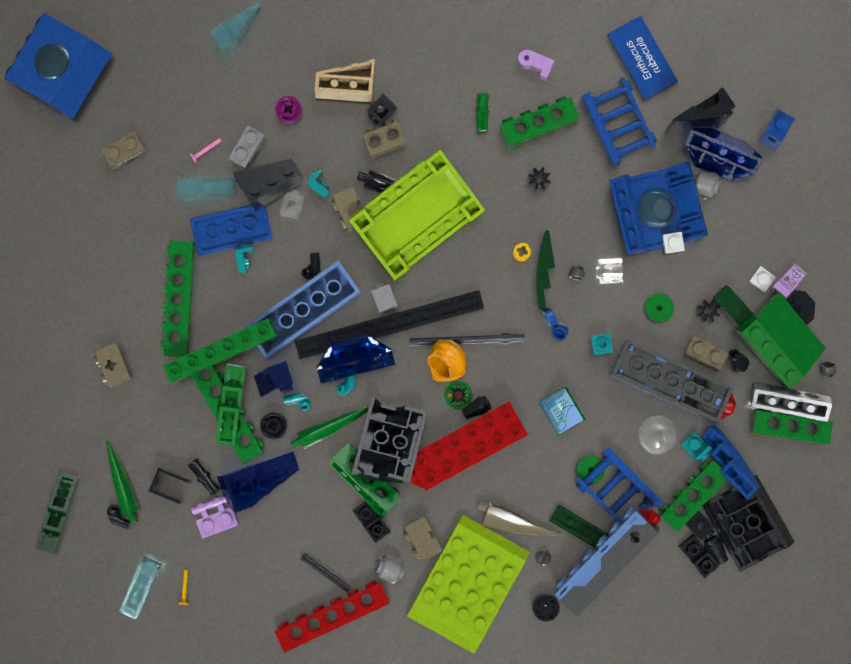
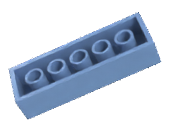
(308, 307)

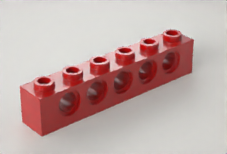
(289, 642)

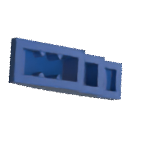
(730, 459)

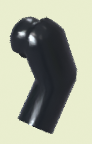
(313, 268)
(115, 517)

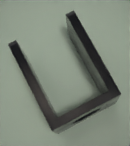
(156, 479)

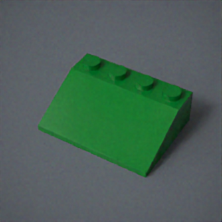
(781, 340)

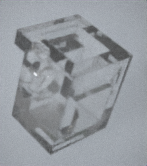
(292, 212)
(610, 265)

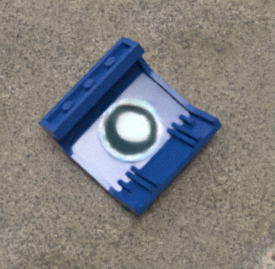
(58, 65)
(657, 206)

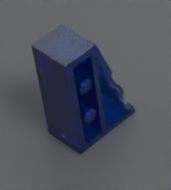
(275, 379)

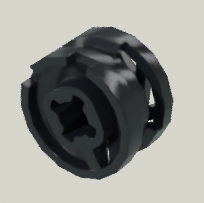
(273, 425)
(545, 607)

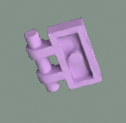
(216, 522)

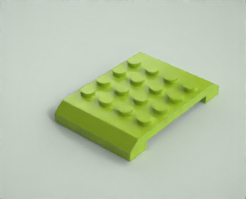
(416, 213)
(468, 584)

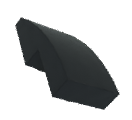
(371, 521)
(698, 556)

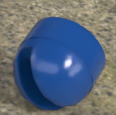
(560, 331)

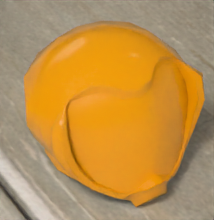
(447, 361)

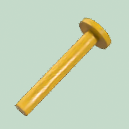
(184, 588)

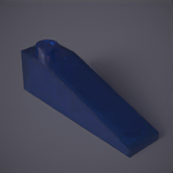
(251, 483)

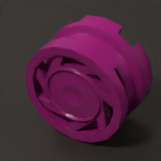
(288, 109)

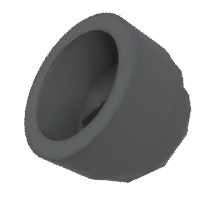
(576, 273)
(828, 368)
(539, 555)

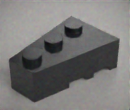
(268, 181)

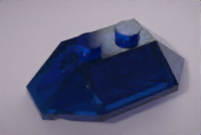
(722, 154)
(353, 358)

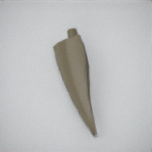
(507, 520)

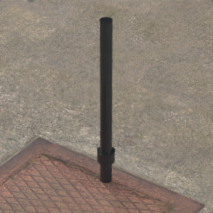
(505, 338)

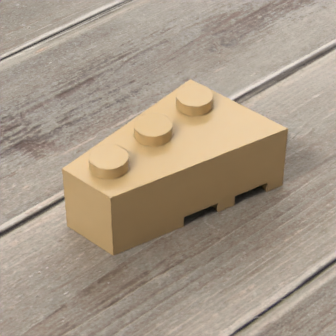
(346, 83)

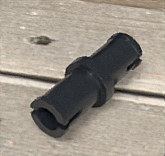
(204, 477)

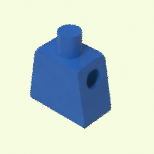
(776, 129)

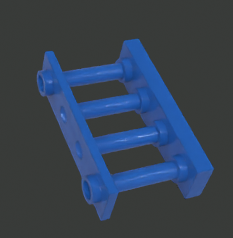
(606, 137)
(622, 473)

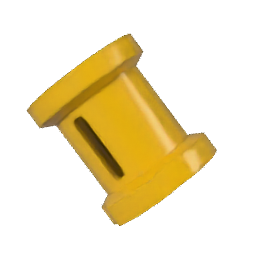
(516, 253)

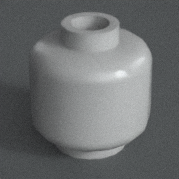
(707, 183)
(389, 569)

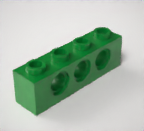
(563, 104)
(760, 426)
(365, 490)
(668, 512)

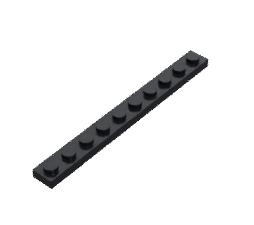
(393, 323)

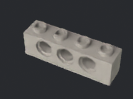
(791, 401)

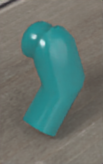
(347, 386)
(298, 399)

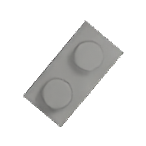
(247, 148)
(384, 298)

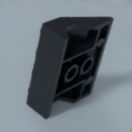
(707, 114)
(389, 443)
(748, 527)

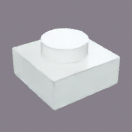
(673, 242)
(762, 279)

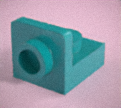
(320, 188)
(243, 262)
(602, 344)
(696, 447)

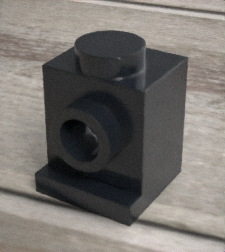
(389, 108)
(693, 524)

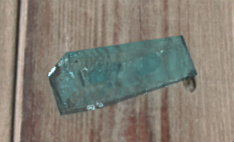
(232, 31)
(205, 188)
(140, 587)

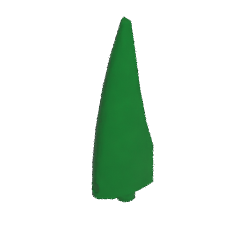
(326, 428)
(124, 491)

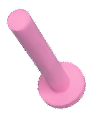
(204, 150)

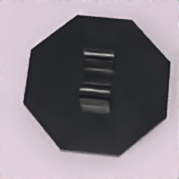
(803, 305)

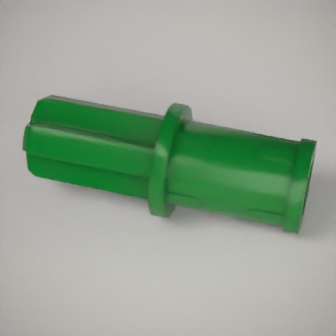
(482, 112)

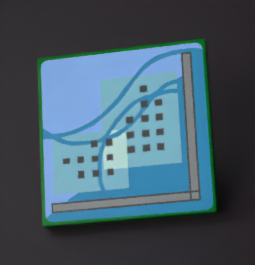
(562, 410)

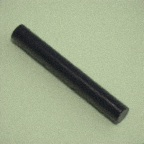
(325, 572)

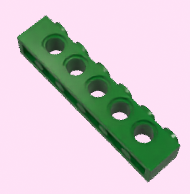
(187, 250)
(221, 350)
(247, 452)

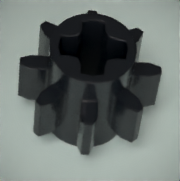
(544, 177)
(707, 316)

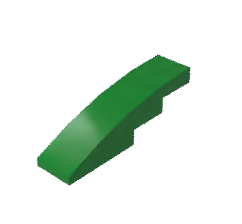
(230, 404)

